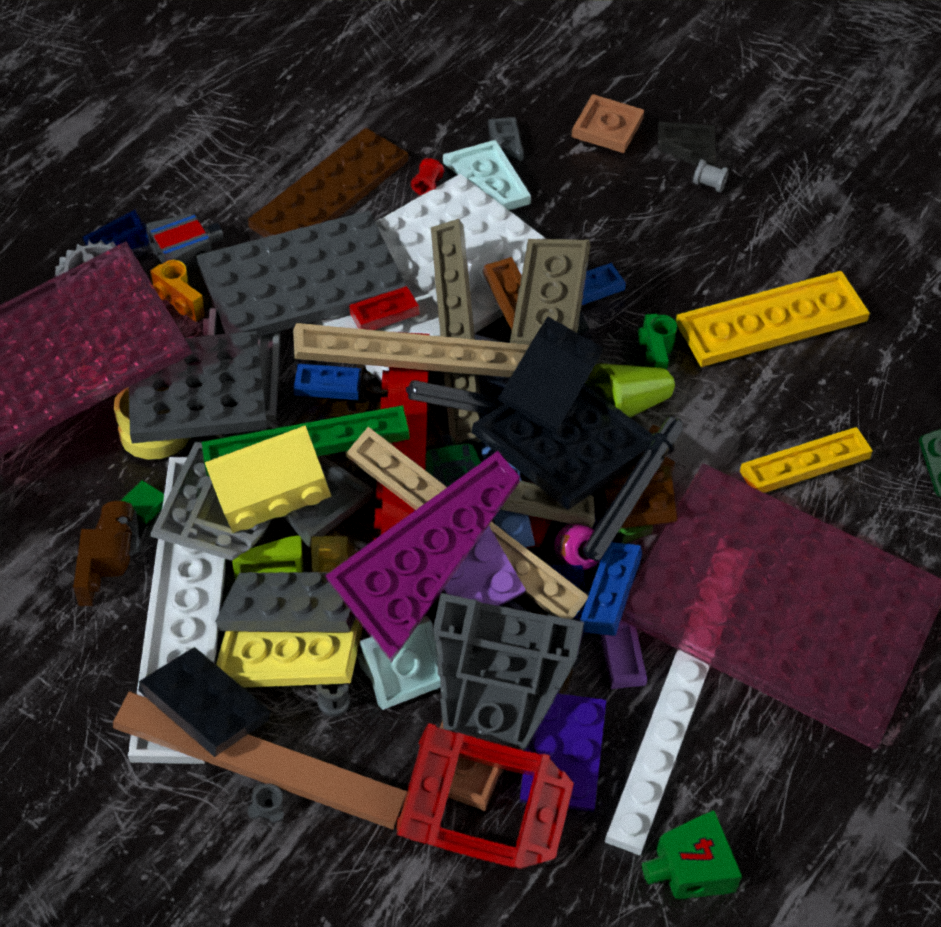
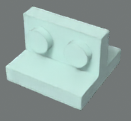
(411, 671)

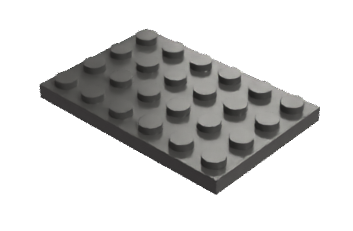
(299, 275)

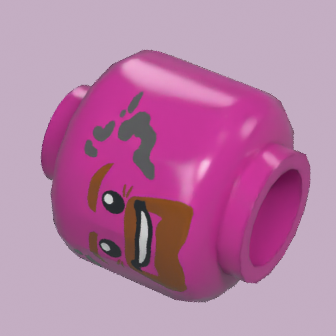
(570, 544)

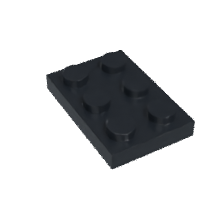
(204, 701)

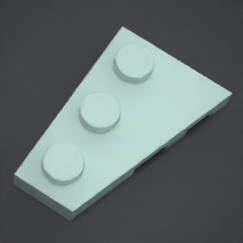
(491, 172)

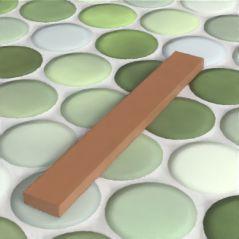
(270, 765)

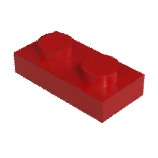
(384, 309)

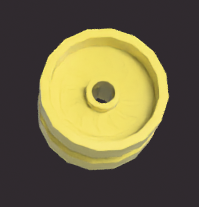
(143, 450)

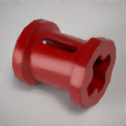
(429, 174)

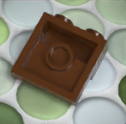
(654, 505)

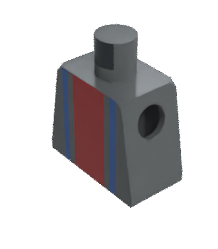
(182, 239)

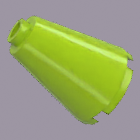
(631, 387)

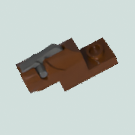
(105, 549)

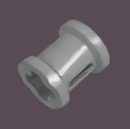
(710, 175)

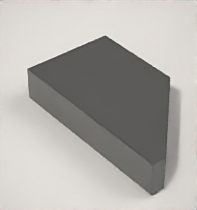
(507, 135)

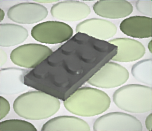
(284, 604)

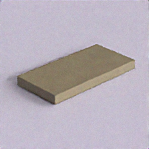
(550, 286)

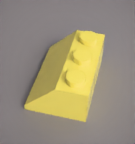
(268, 479)

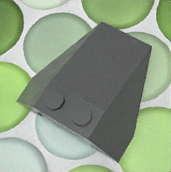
(500, 668)

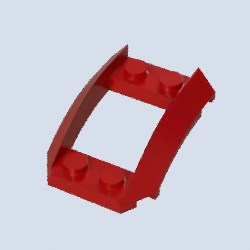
(431, 785)

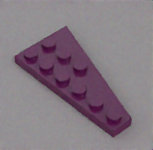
(408, 566)

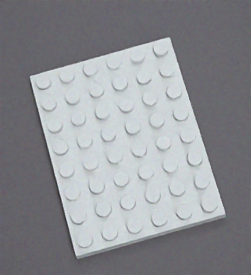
(490, 236)

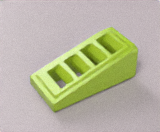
(273, 557)

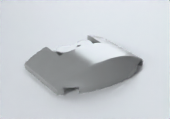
(195, 516)

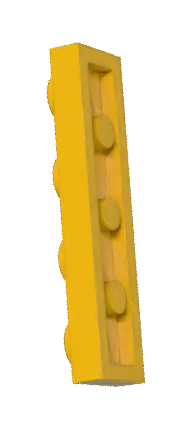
(806, 460)

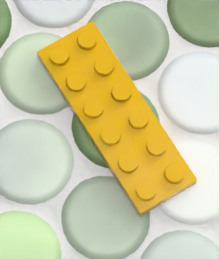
(771, 318)

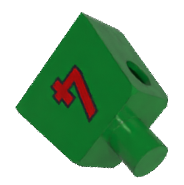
(695, 860)

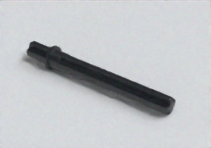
(452, 397)
(660, 445)

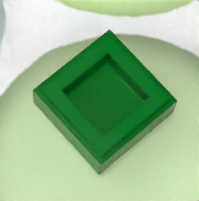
(145, 500)

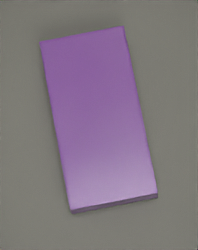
(624, 658)

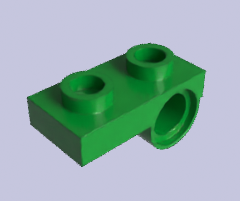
(658, 339)

